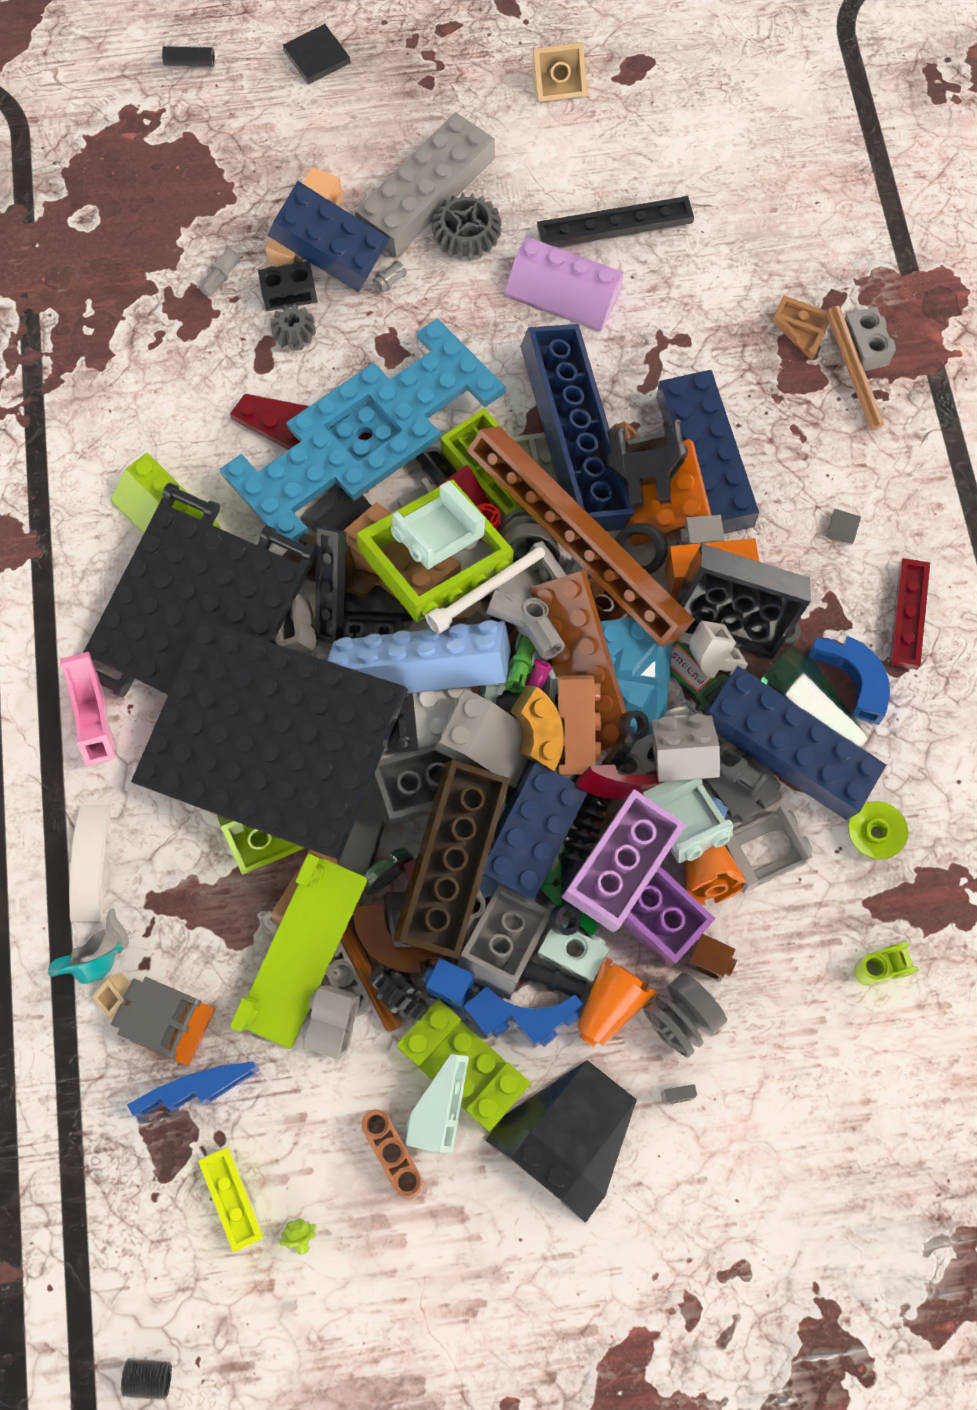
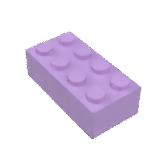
(624, 861)

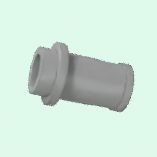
(389, 276)

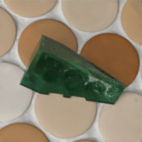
(806, 686)

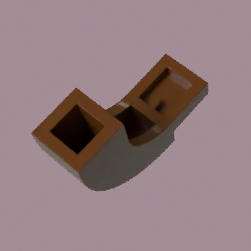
(378, 944)

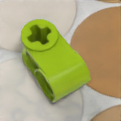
(890, 962)

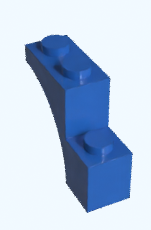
(537, 1025)

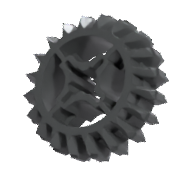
(470, 235)

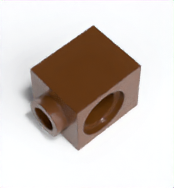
(712, 958)

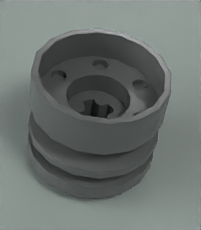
(523, 531)
(680, 1019)

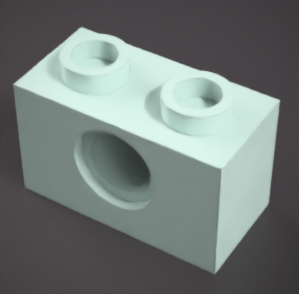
(583, 967)

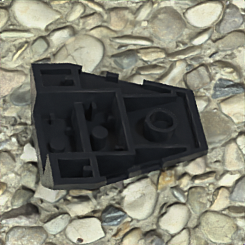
(569, 1136)

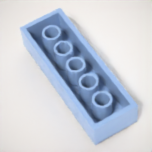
(431, 661)

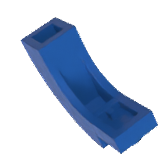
(865, 671)

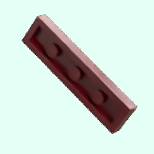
(910, 614)

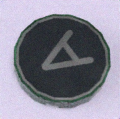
(386, 872)

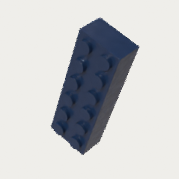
(703, 419)
(794, 743)

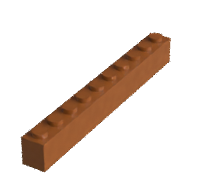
(580, 535)

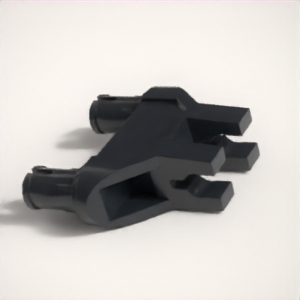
(648, 466)

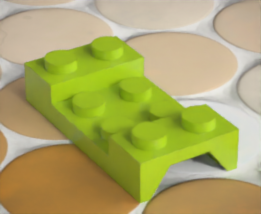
(490, 1081)

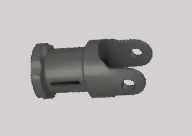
(742, 772)

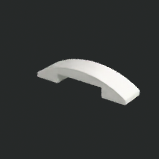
(87, 863)

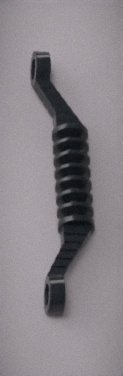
(573, 861)

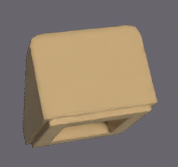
(112, 994)

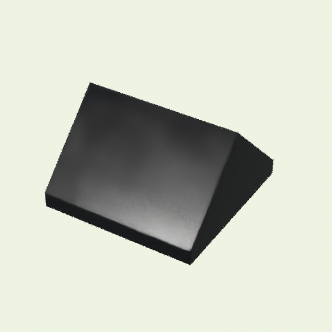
(335, 510)

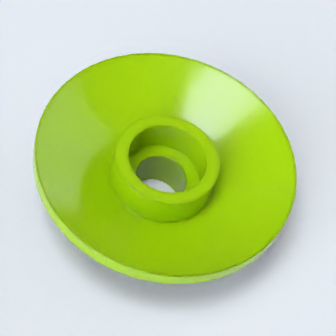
(890, 824)

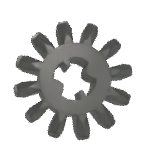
(293, 327)

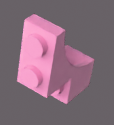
(89, 709)

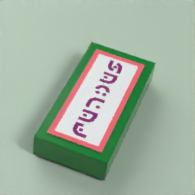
(687, 671)

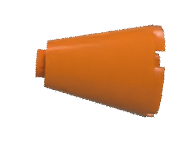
(713, 876)
(612, 1002)

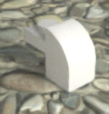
(715, 649)

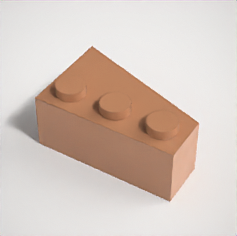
(579, 722)

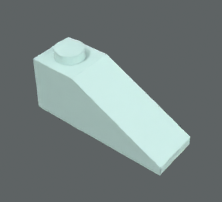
(436, 1115)

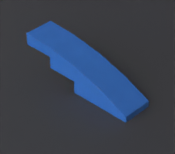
(205, 1084)

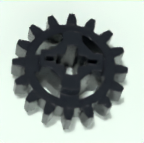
(398, 993)

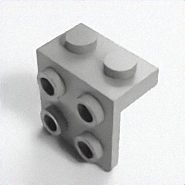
(538, 573)

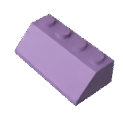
(564, 283)

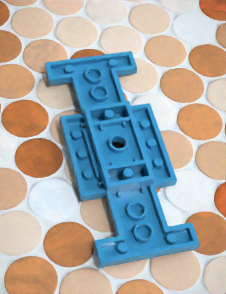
(393, 416)

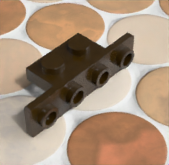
(356, 580)

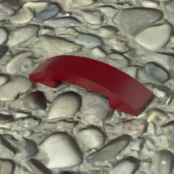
(607, 783)

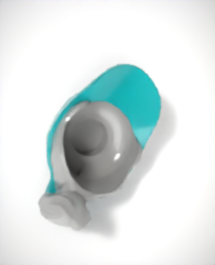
(97, 956)

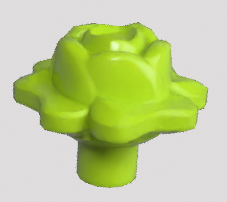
(297, 1235)

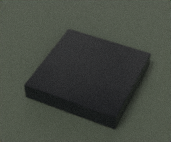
(316, 53)

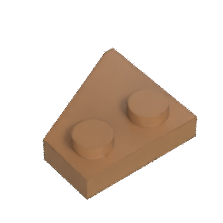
(801, 324)

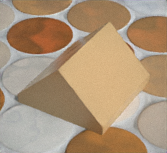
(559, 72)

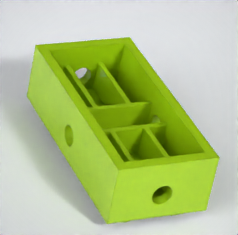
(454, 448)

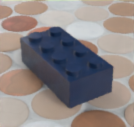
(328, 236)
(532, 829)

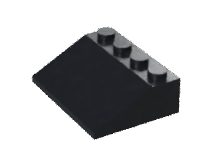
(745, 595)

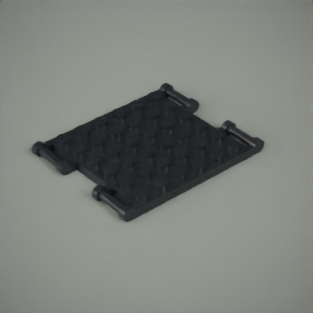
(187, 575)

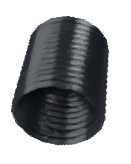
(146, 1379)

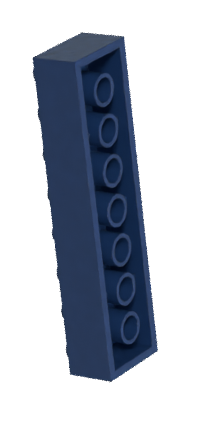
(575, 422)

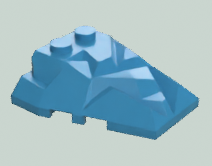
(640, 668)

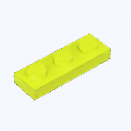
(231, 1199)

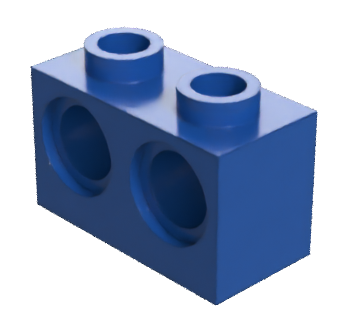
(449, 984)

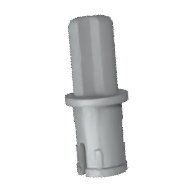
(219, 272)

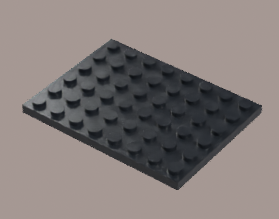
(270, 738)

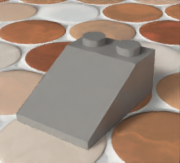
(483, 737)
(506, 924)

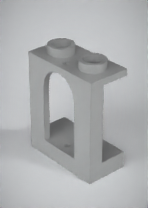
(780, 821)

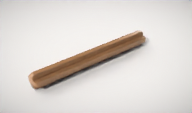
(855, 368)

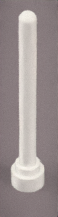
(441, 618)

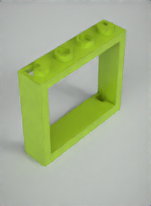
(379, 535)

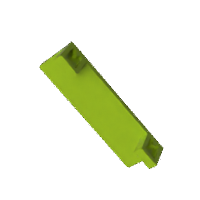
(300, 951)

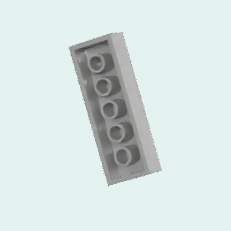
(430, 175)

